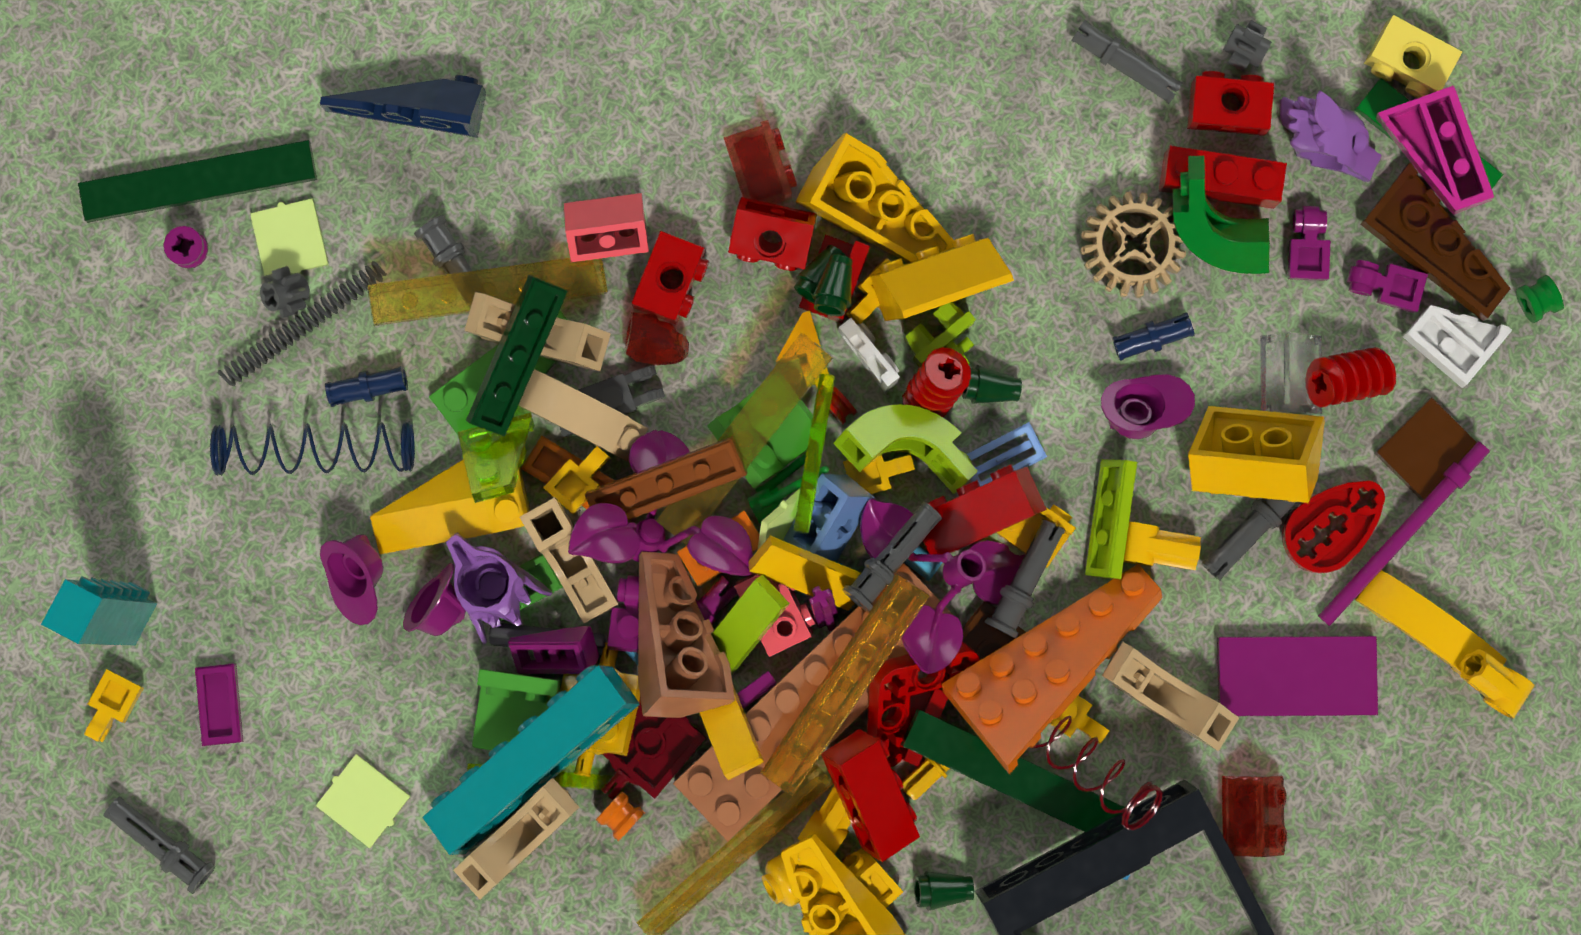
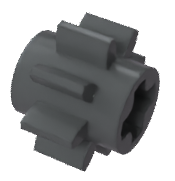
(1247, 45)
(284, 292)

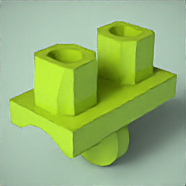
(953, 322)

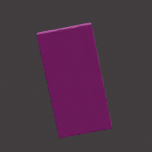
(1298, 675)

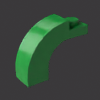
(1214, 237)

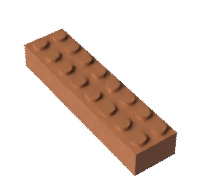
(736, 801)

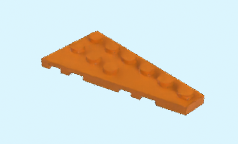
(1040, 673)

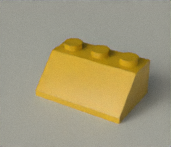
(939, 277)
(1257, 454)

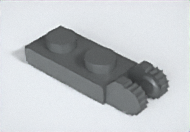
(617, 395)

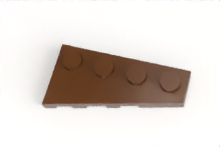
(1425, 236)

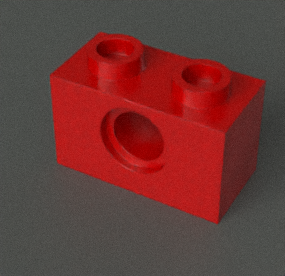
(1209, 114)
(793, 226)
(667, 255)

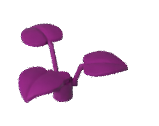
(608, 537)
(988, 565)

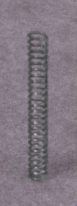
(302, 325)

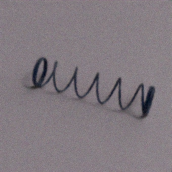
(219, 464)

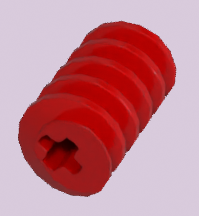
(1350, 377)
(938, 381)

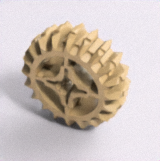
(1122, 230)

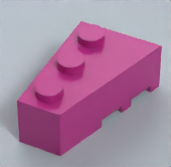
(1440, 147)

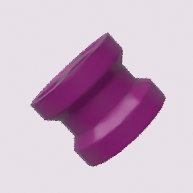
(191, 253)

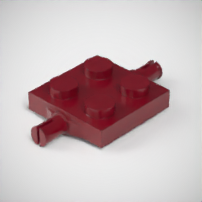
(654, 754)

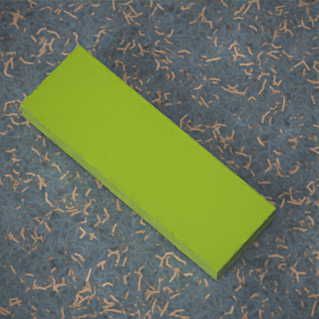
(1111, 518)
(749, 621)

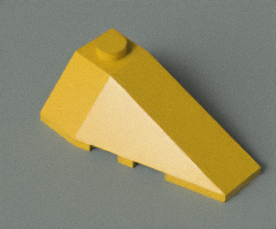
(865, 197)
(443, 509)
(832, 895)

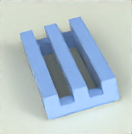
(1032, 442)

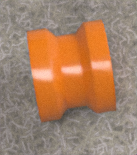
(620, 816)

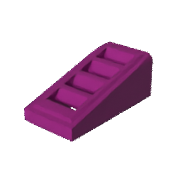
(575, 641)

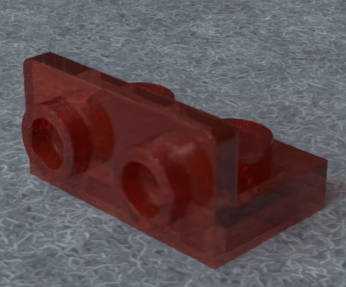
(759, 165)
(1254, 815)

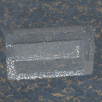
(1284, 369)

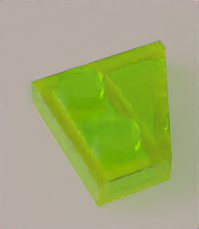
(495, 459)

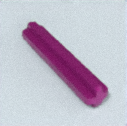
(824, 608)

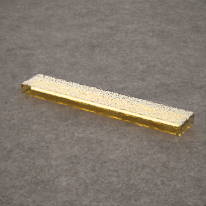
(455, 292)
(755, 426)
(844, 684)
(734, 854)

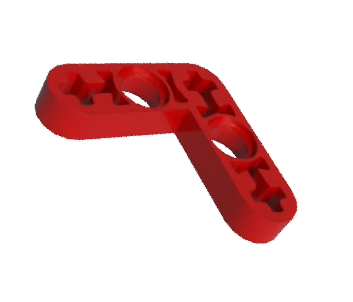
(904, 685)

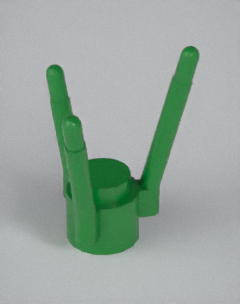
(769, 496)

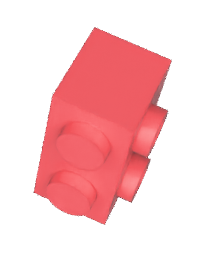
(606, 227)
(791, 626)

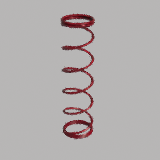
(1136, 799)

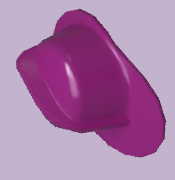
(1147, 404)
(352, 574)
(435, 606)

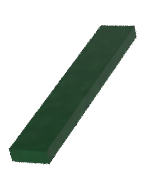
(197, 181)
(1025, 783)

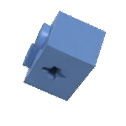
(834, 516)

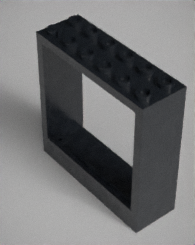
(1106, 856)

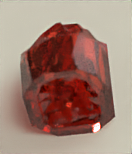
(654, 340)

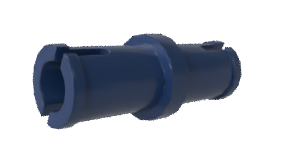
(1153, 336)
(366, 386)

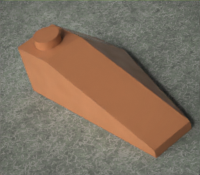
(676, 652)

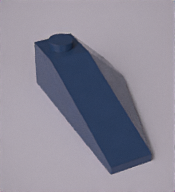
(432, 105)

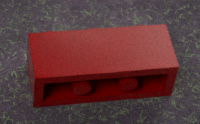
(1228, 176)
(984, 510)
(871, 794)

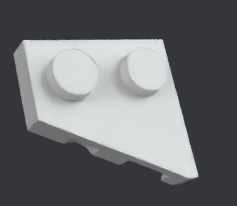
(861, 342)
(1455, 342)

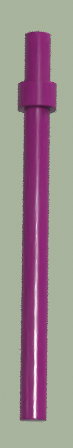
(1455, 477)

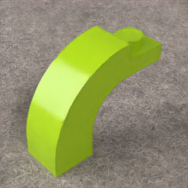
(910, 431)

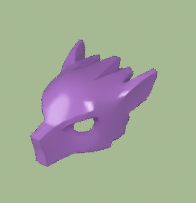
(1329, 135)
(490, 584)

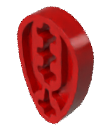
(1341, 546)

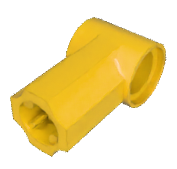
(1151, 546)
(1501, 686)
(828, 823)

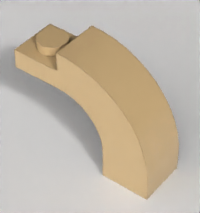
(567, 342)
(581, 415)
(578, 574)
(1170, 697)
(516, 838)

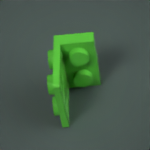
(782, 448)
(506, 703)

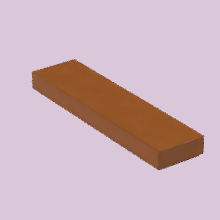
(673, 479)

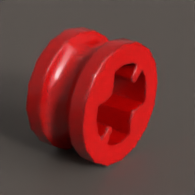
(841, 407)

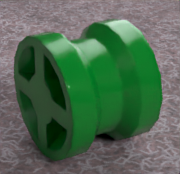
(1540, 299)

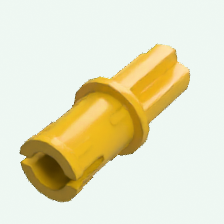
(923, 778)

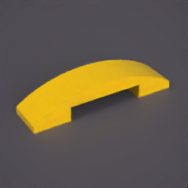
(1422, 620)

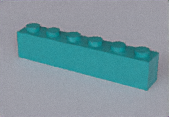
(100, 611)
(530, 759)

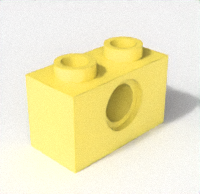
(1434, 56)

